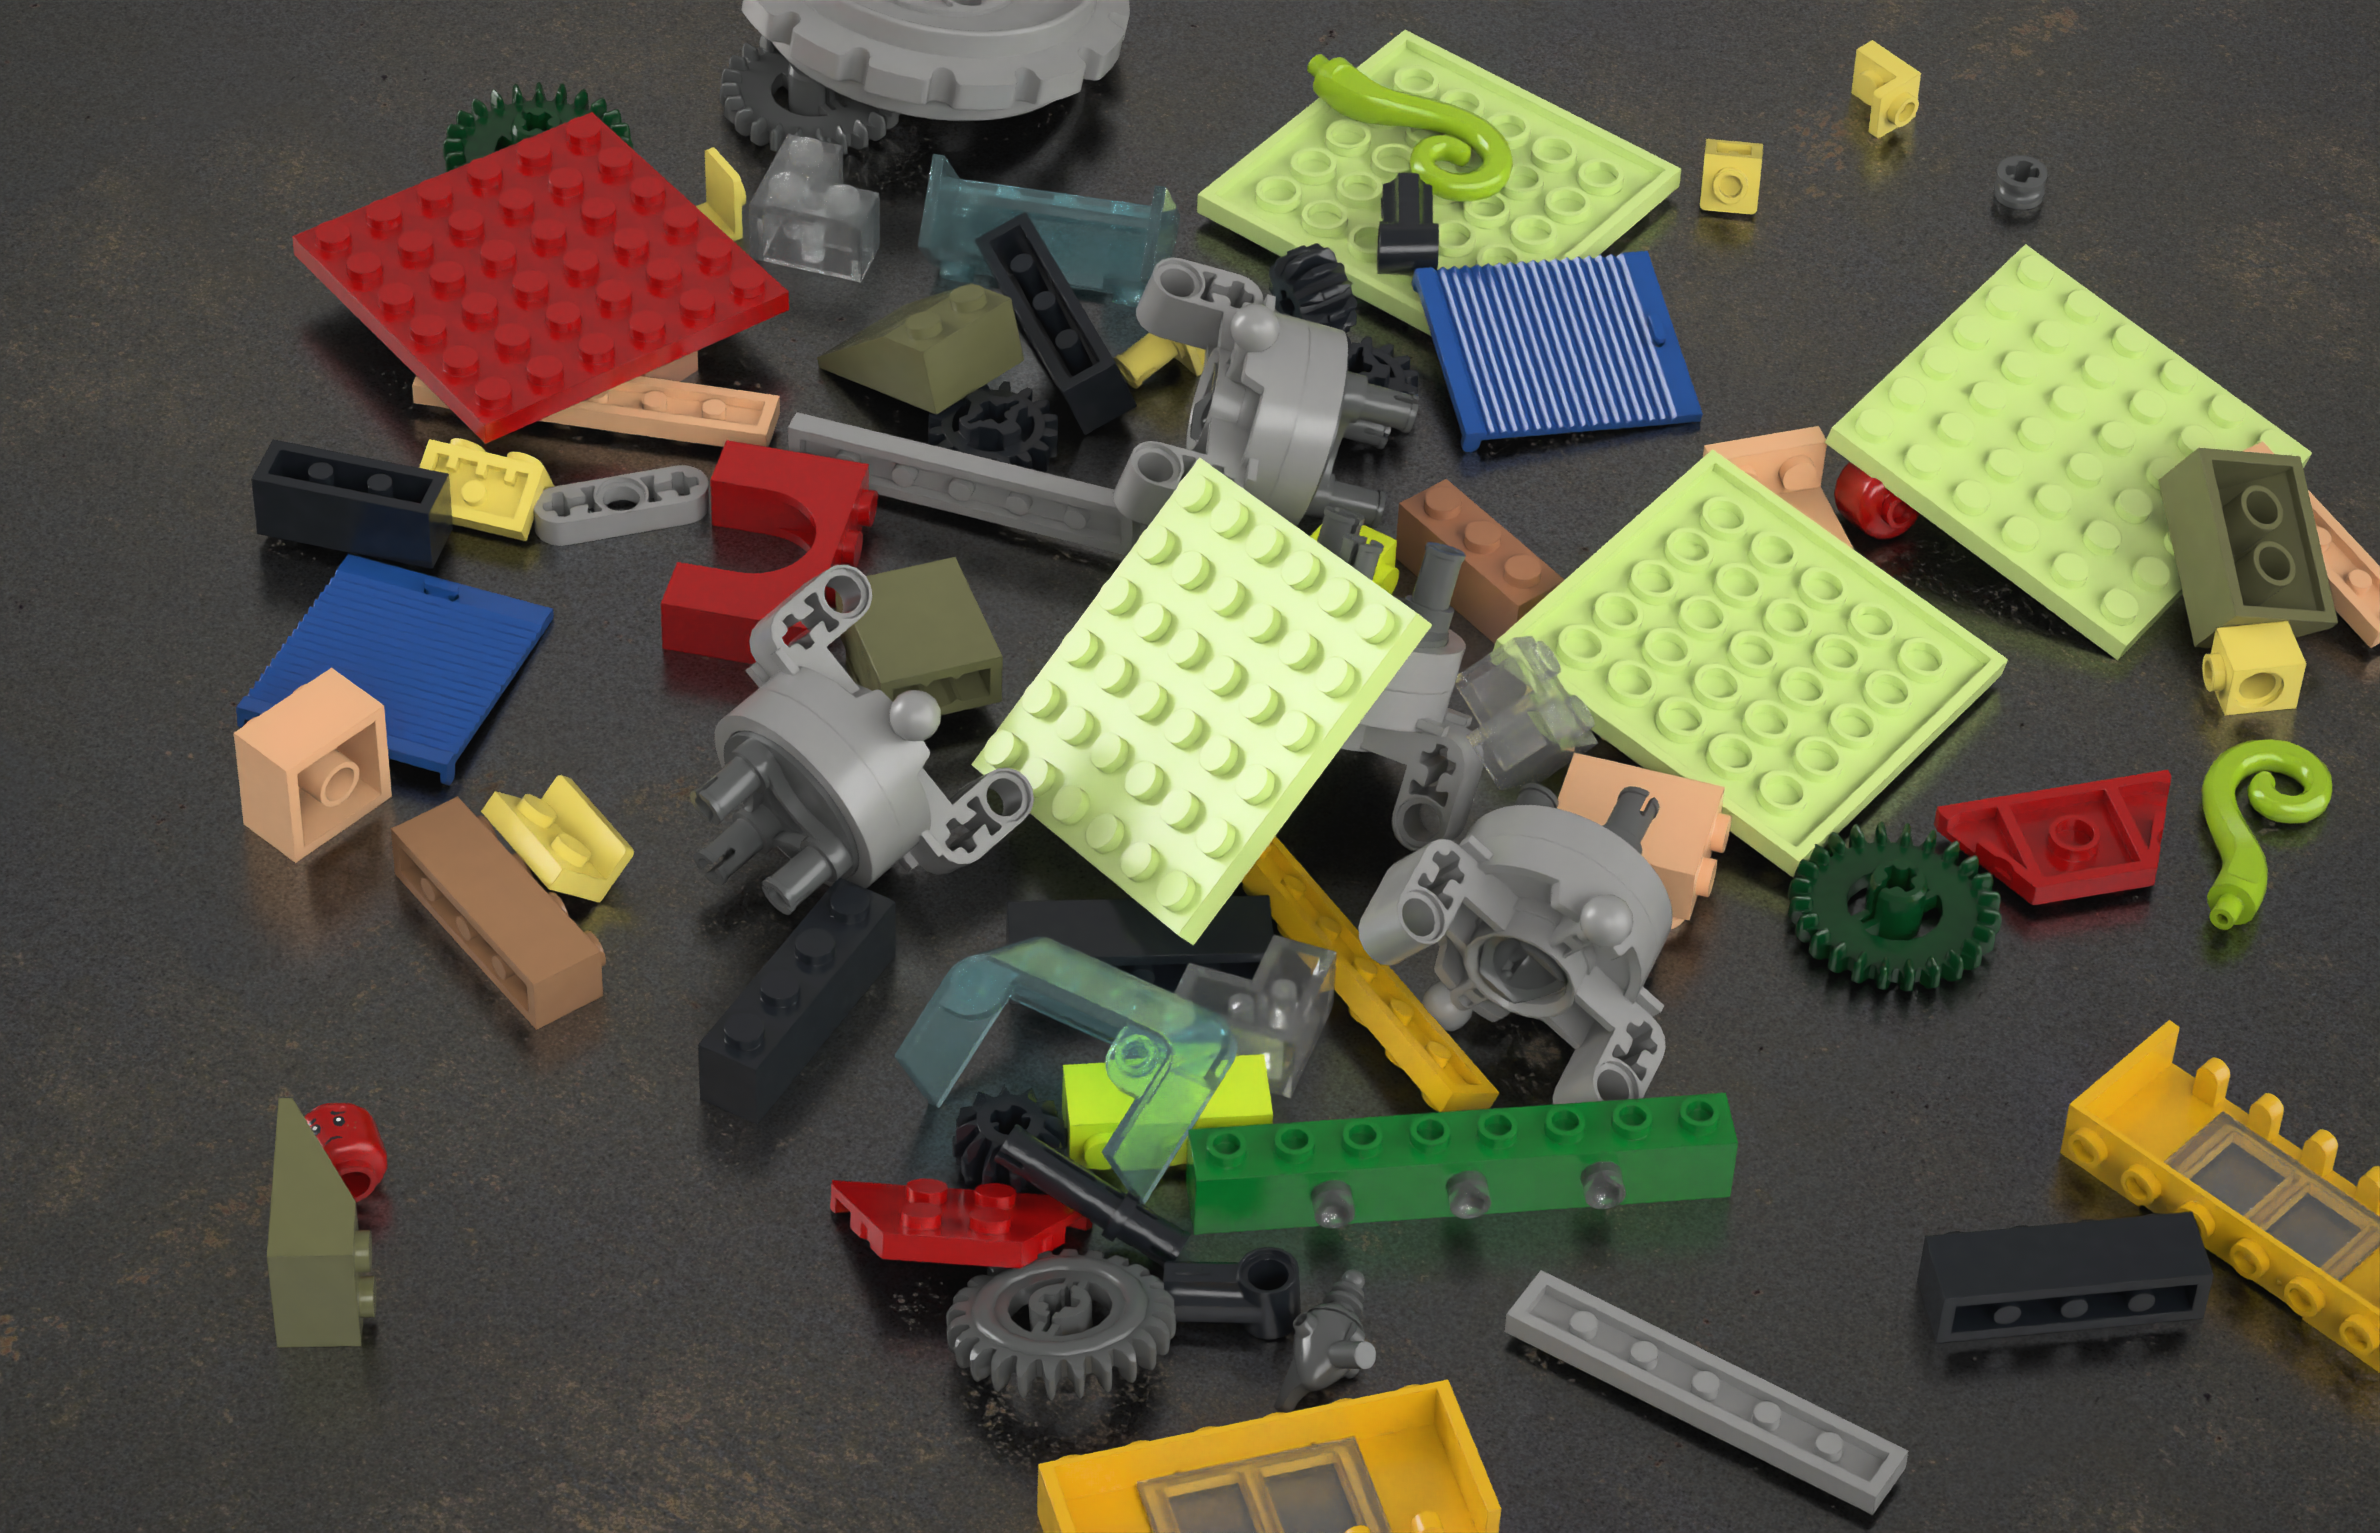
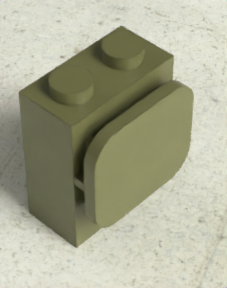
(926, 638)

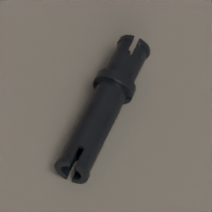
(1102, 1203)

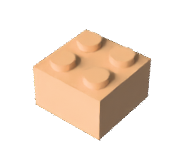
(313, 764)

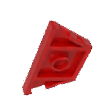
(2066, 837)
(955, 1225)

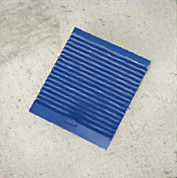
(1556, 347)
(415, 645)

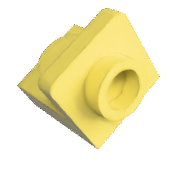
(1886, 86)
(1731, 176)

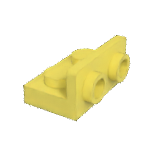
(487, 488)
(562, 839)

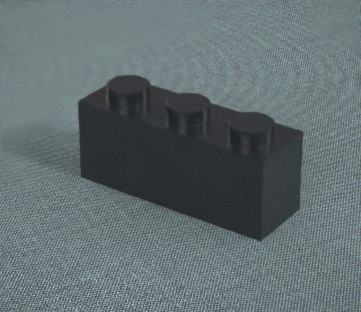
(352, 503)

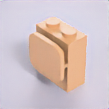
(1679, 836)

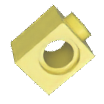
(2254, 668)

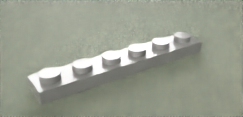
(972, 484)
(1707, 1392)

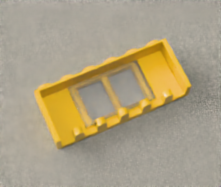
(2252, 1192)
(1331, 1468)

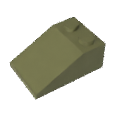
(933, 348)
(314, 1244)

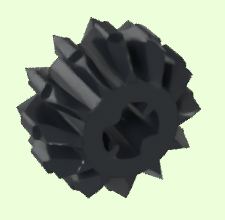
(1313, 287)
(988, 1123)

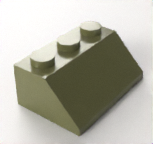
(2246, 543)

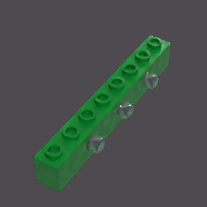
(1460, 1163)

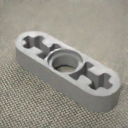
(661, 484)

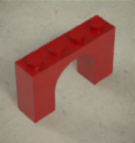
(775, 493)

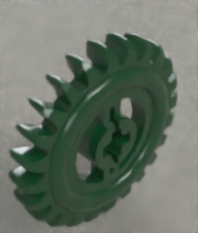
(489, 131)
(1901, 887)

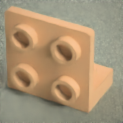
(1789, 467)

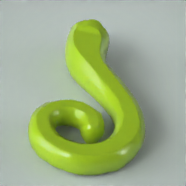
(1366, 101)
(2244, 868)

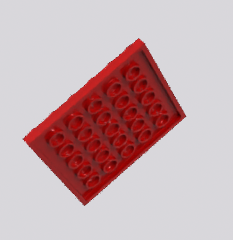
(539, 276)

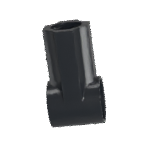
(1407, 228)
(1256, 1291)

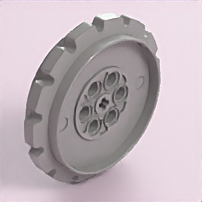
(947, 54)

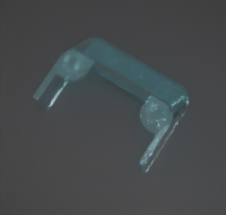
(1092, 240)
(1160, 1050)

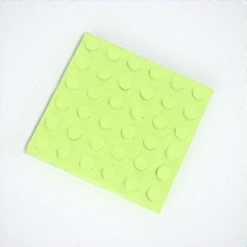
(1325, 177)
(2043, 442)
(1757, 658)
(1201, 698)

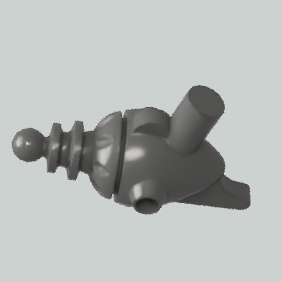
(1328, 1343)

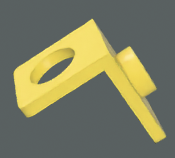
(723, 195)

